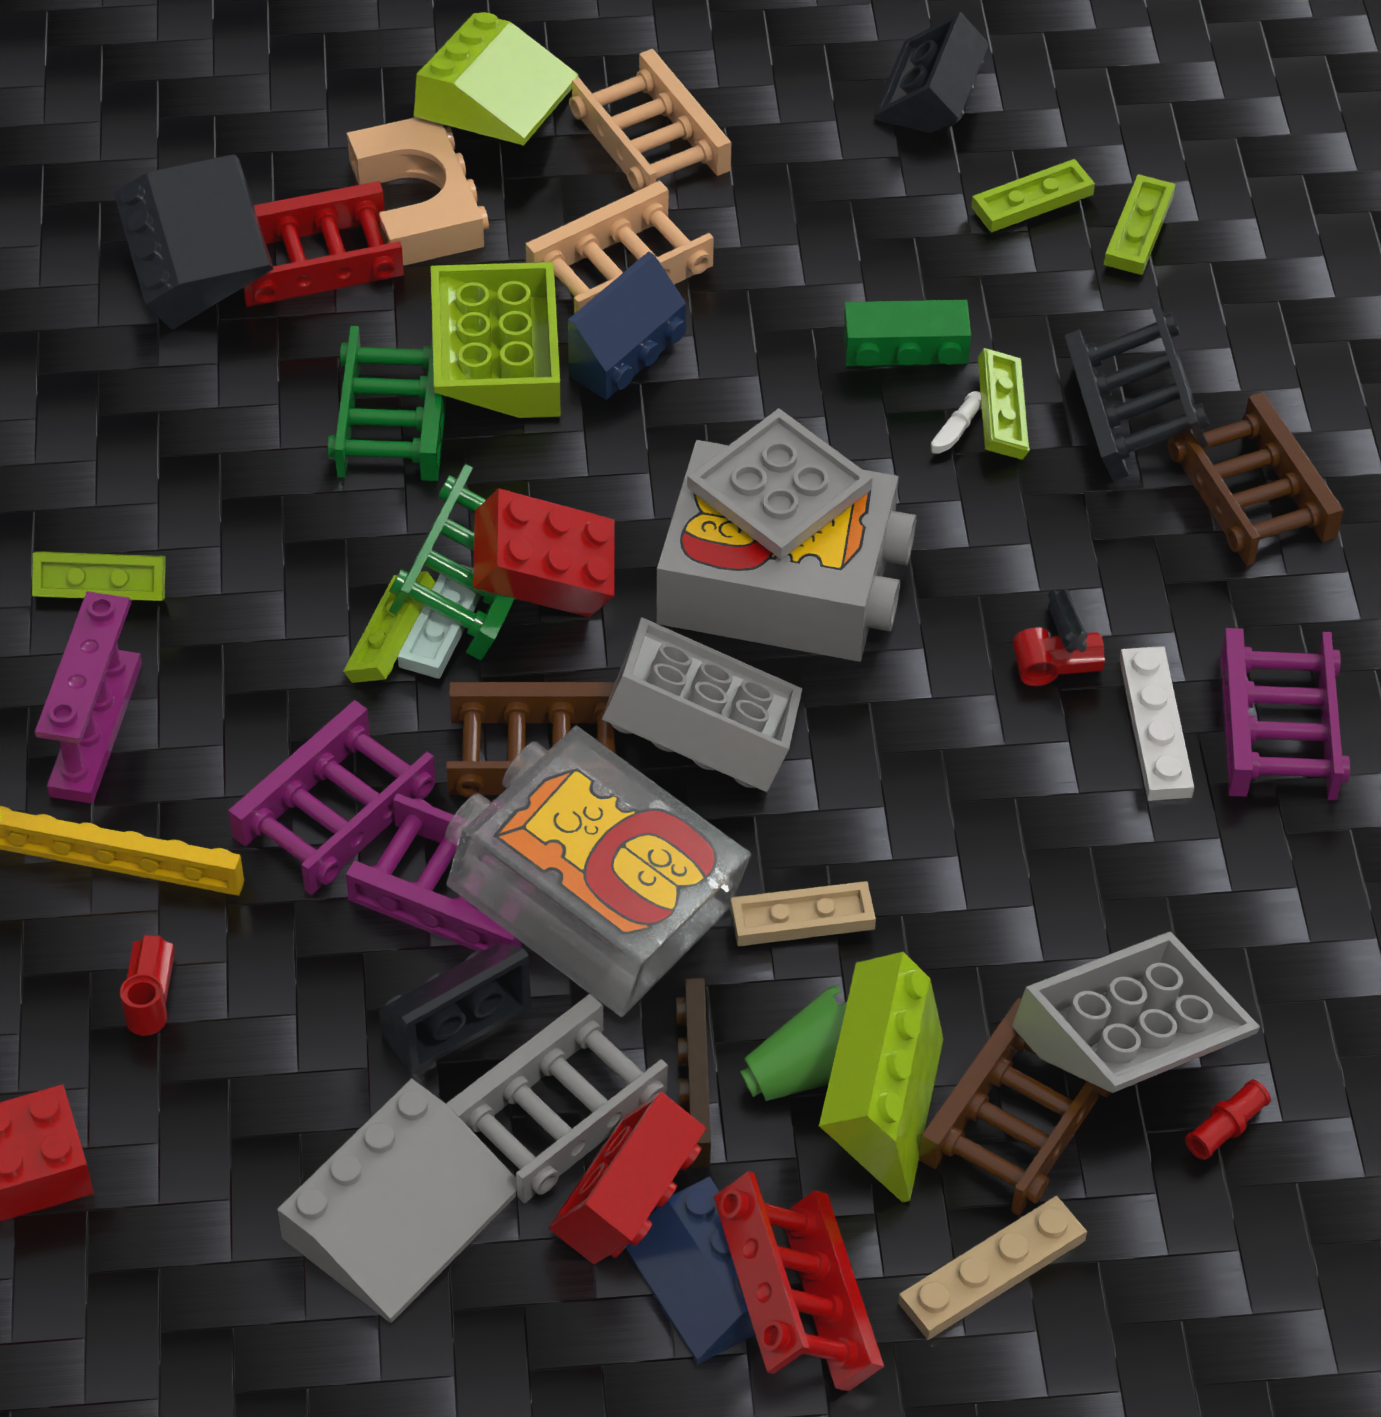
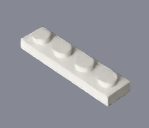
(1156, 723)

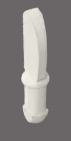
(957, 423)

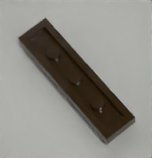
(693, 1054)

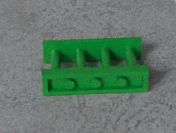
(426, 419)
(480, 625)

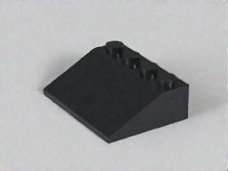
(192, 236)

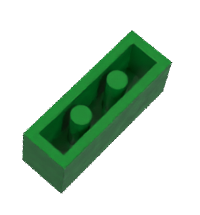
(906, 332)

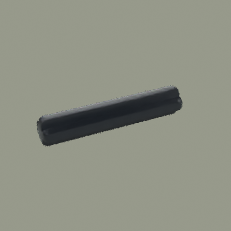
(1067, 620)

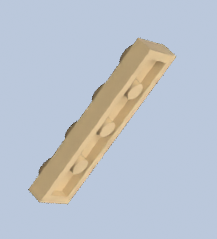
(992, 1267)

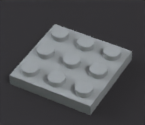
(779, 483)

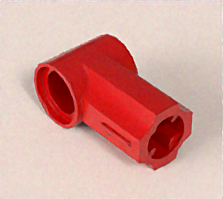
(1044, 657)
(147, 985)

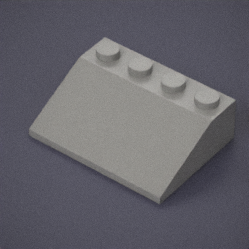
(703, 705)
(1130, 1015)
(397, 1201)

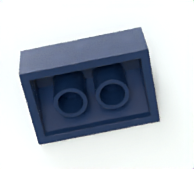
(625, 327)
(693, 1272)

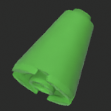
(799, 1052)

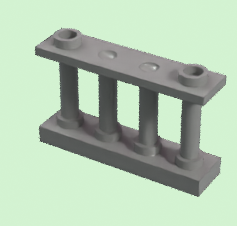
(547, 1056)

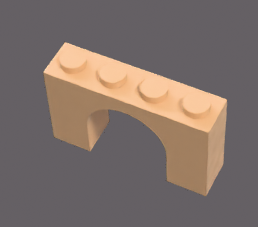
(423, 151)

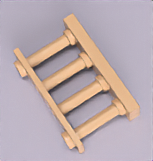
(670, 100)
(616, 224)

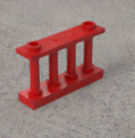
(324, 214)
(825, 1273)

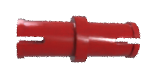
(1228, 1119)

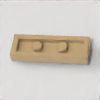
(802, 913)

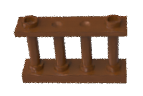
(1277, 451)
(517, 705)
(970, 1102)

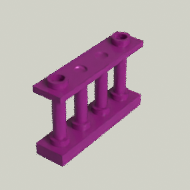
(89, 697)
(1245, 729)
(317, 761)
(416, 901)

